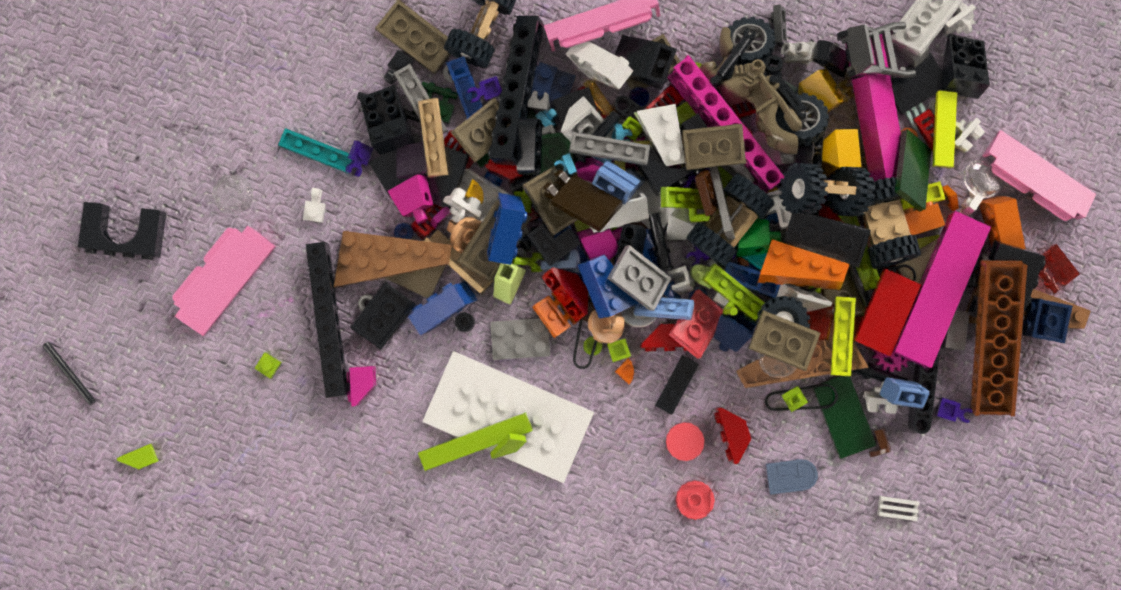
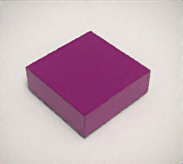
(440, 217)

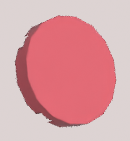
(685, 441)
(695, 499)

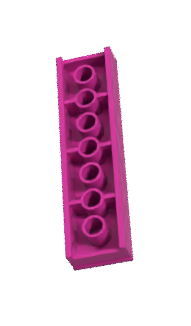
(715, 112)
(878, 121)
(941, 288)

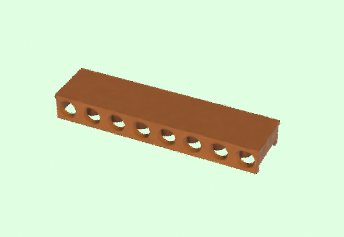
(998, 337)

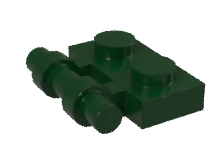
(446, 108)

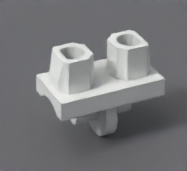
(962, 21)
(798, 52)
(971, 129)
(460, 208)
(874, 398)

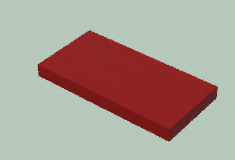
(887, 312)

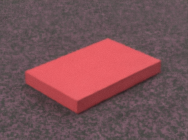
(699, 331)

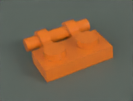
(552, 316)

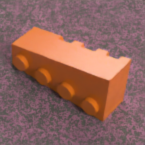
(1003, 218)
(922, 221)
(801, 267)

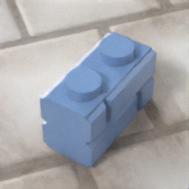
(616, 181)
(904, 393)

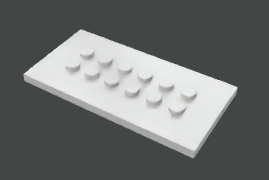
(479, 396)

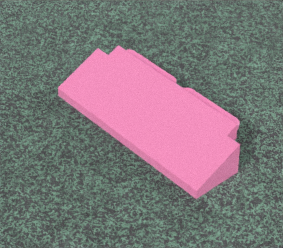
(597, 21)
(1033, 174)
(219, 281)

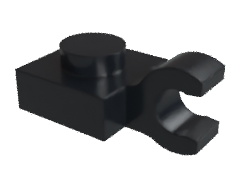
(396, 63)

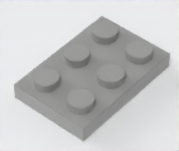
(639, 278)
(519, 339)

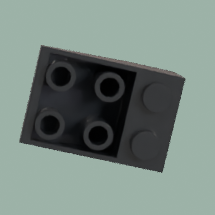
(647, 59)
(965, 67)
(386, 120)

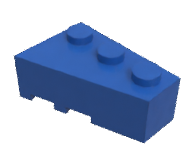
(605, 295)
(442, 307)

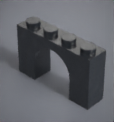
(659, 175)
(95, 235)
(1006, 252)

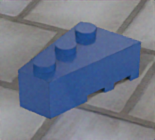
(506, 229)

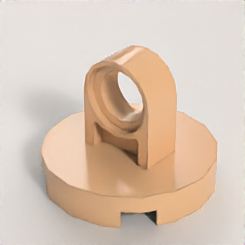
(462, 232)
(606, 329)

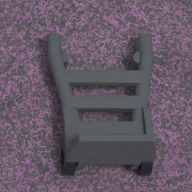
(860, 52)

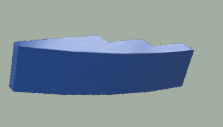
(749, 279)

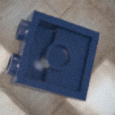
(553, 82)
(1047, 320)

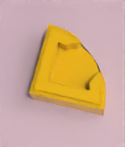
(475, 190)

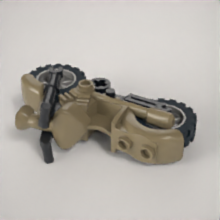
(747, 79)

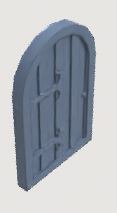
(791, 476)

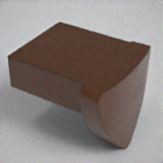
(883, 443)

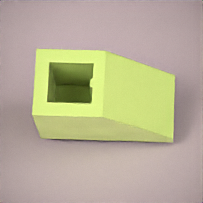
(507, 282)

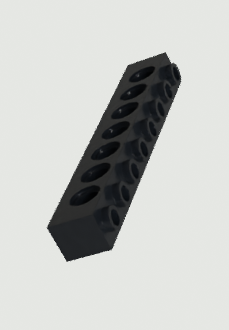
(532, 29)
(327, 319)

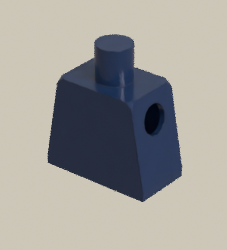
(734, 331)

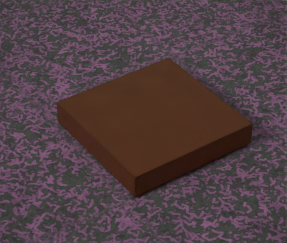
(706, 192)

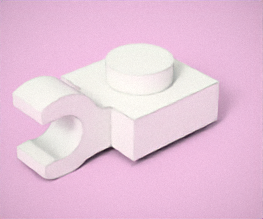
(970, 204)
(314, 209)

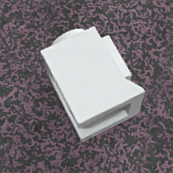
(683, 280)

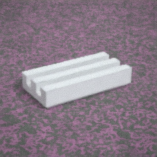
(914, 510)

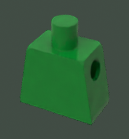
(757, 239)

